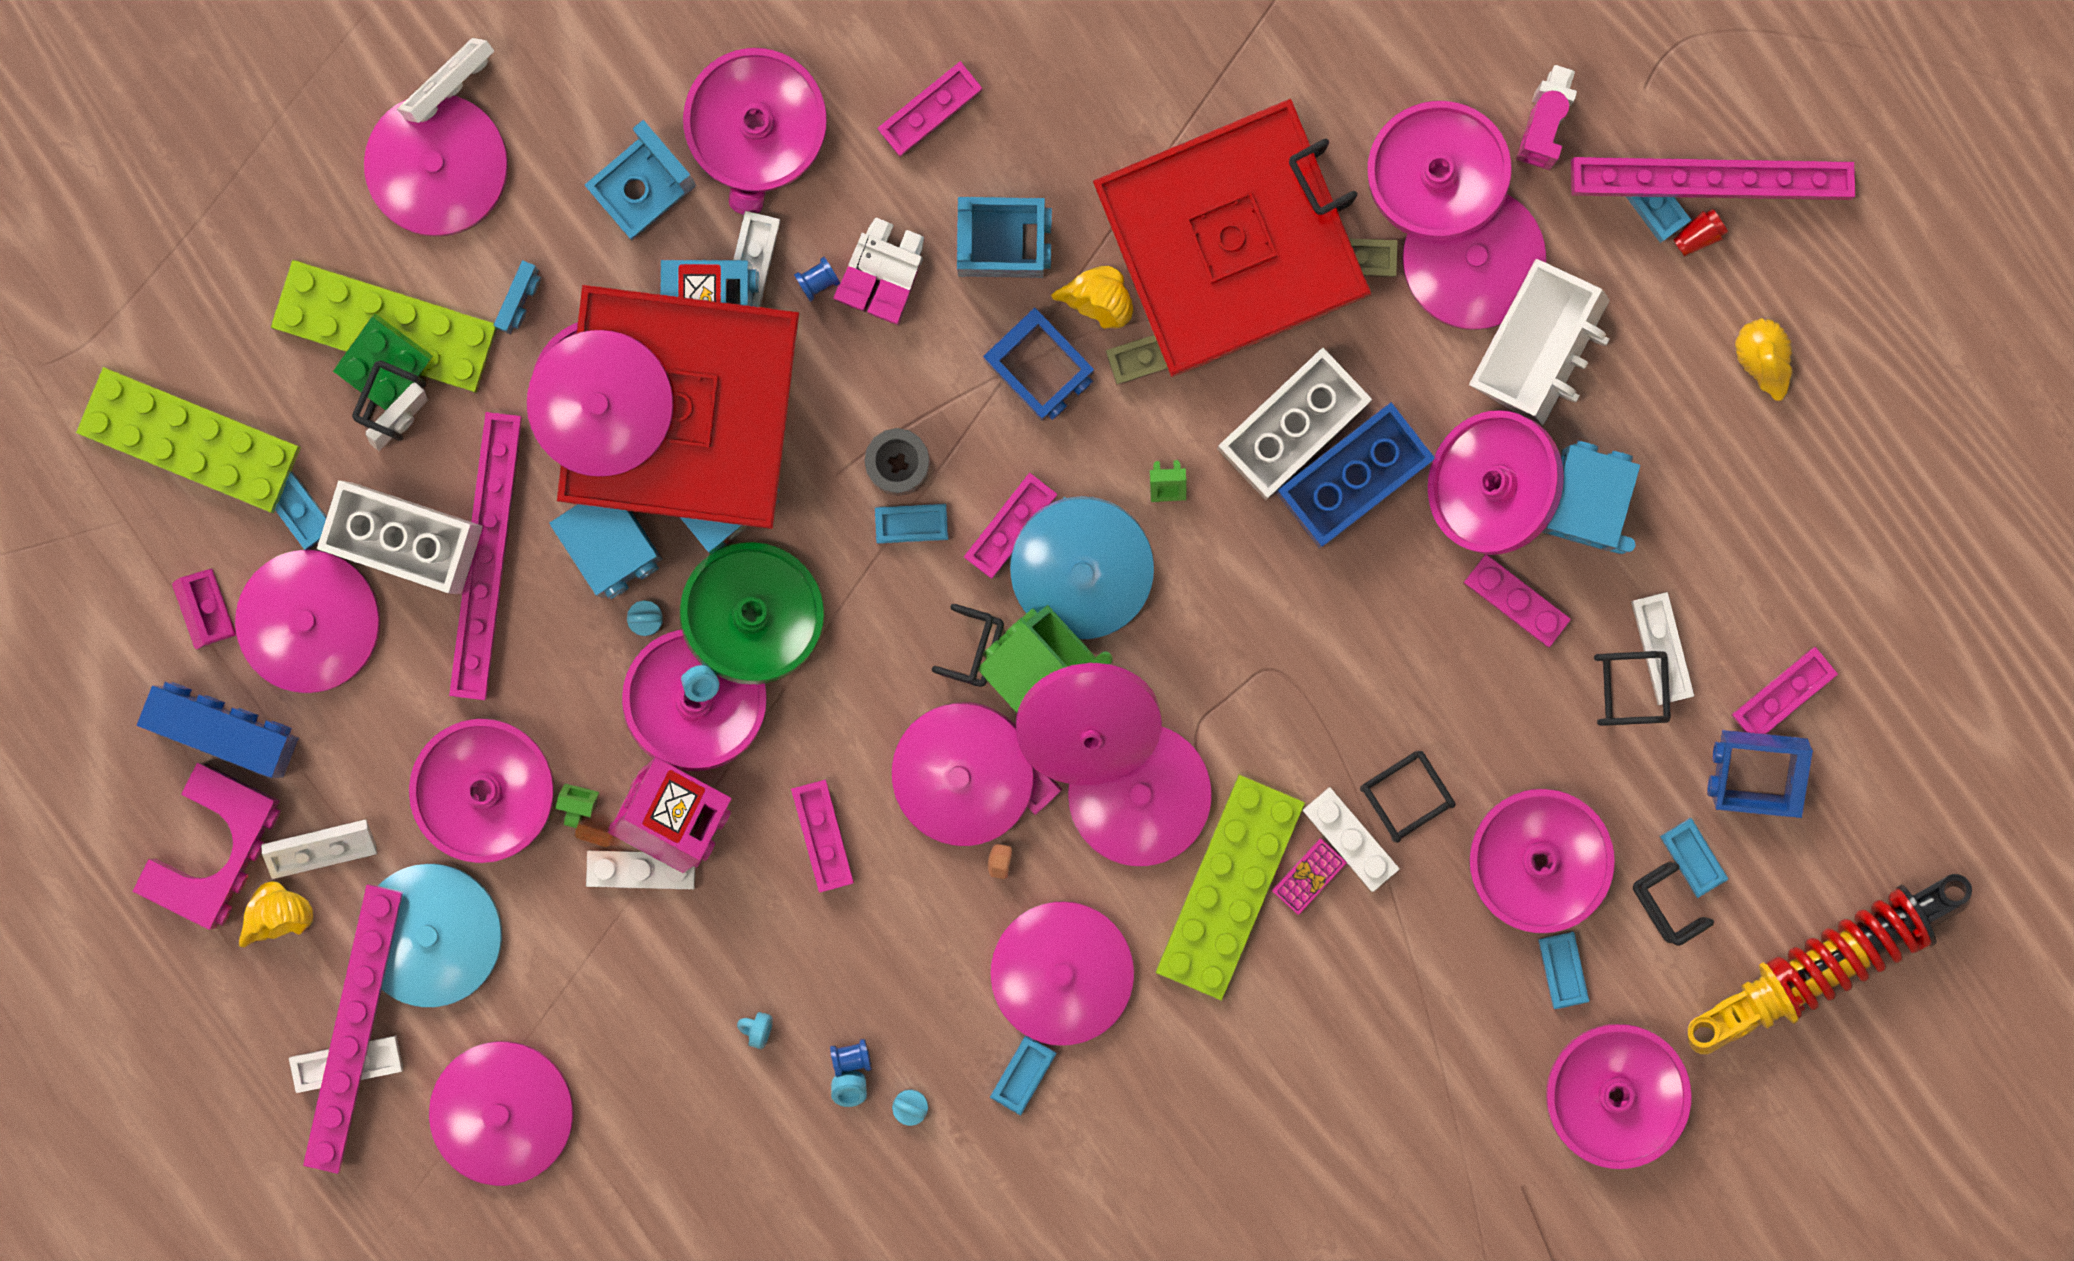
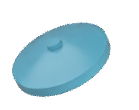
(442, 936)

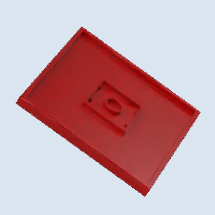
(1230, 239)
(729, 411)

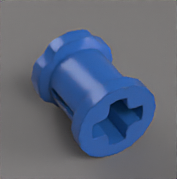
(817, 279)
(850, 1058)

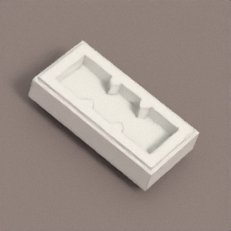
(398, 415)

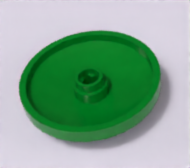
(751, 613)

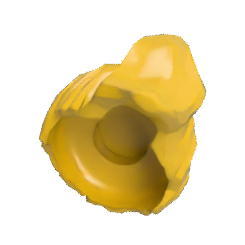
(1099, 295)
(1765, 355)
(274, 913)

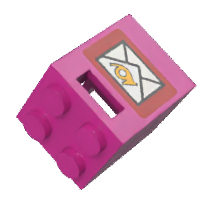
(663, 812)

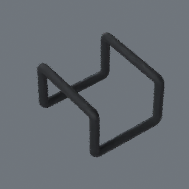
(1318, 149)
(365, 392)
(989, 620)
(1609, 720)
(1396, 836)
(1656, 914)

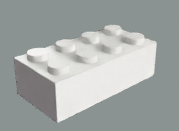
(1294, 423)
(399, 537)

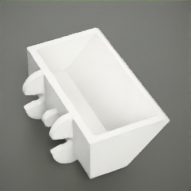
(1541, 342)

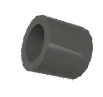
(889, 445)

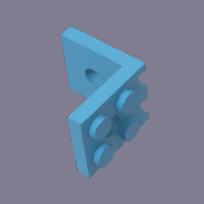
(650, 163)

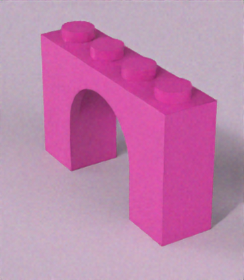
(247, 815)

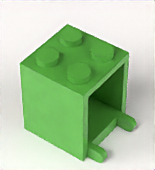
(1031, 651)

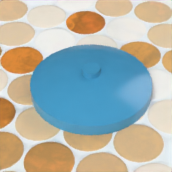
(1084, 563)

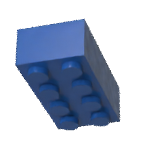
(1355, 475)
(217, 731)

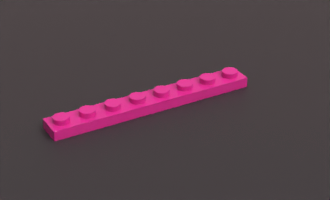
(1712, 178)
(484, 577)
(353, 1028)

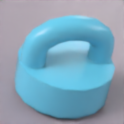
(644, 618)
(700, 683)
(757, 1029)
(849, 1089)
(910, 1107)

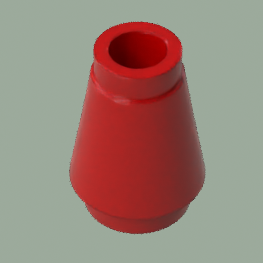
(1700, 233)

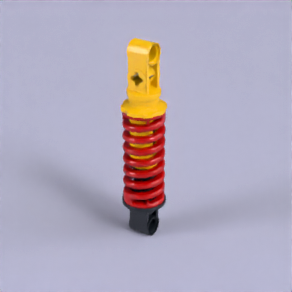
(1832, 961)

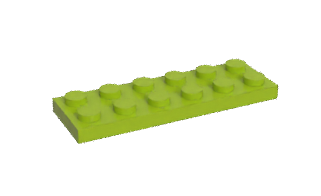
(337, 308)
(188, 440)
(1229, 887)

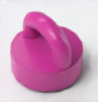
(746, 201)

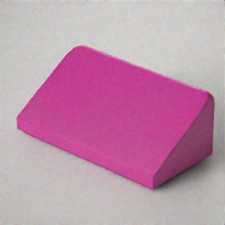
(203, 608)

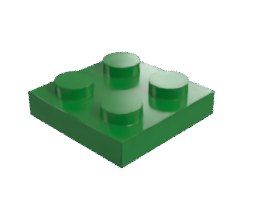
(384, 343)

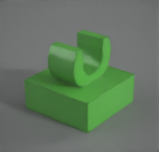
(1167, 483)
(577, 803)

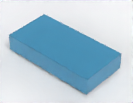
(911, 523)
(1694, 857)
(1563, 970)
(1023, 1075)

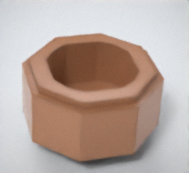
(999, 861)

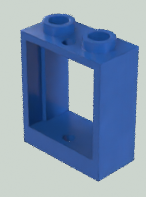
(1013, 339)
(1787, 805)

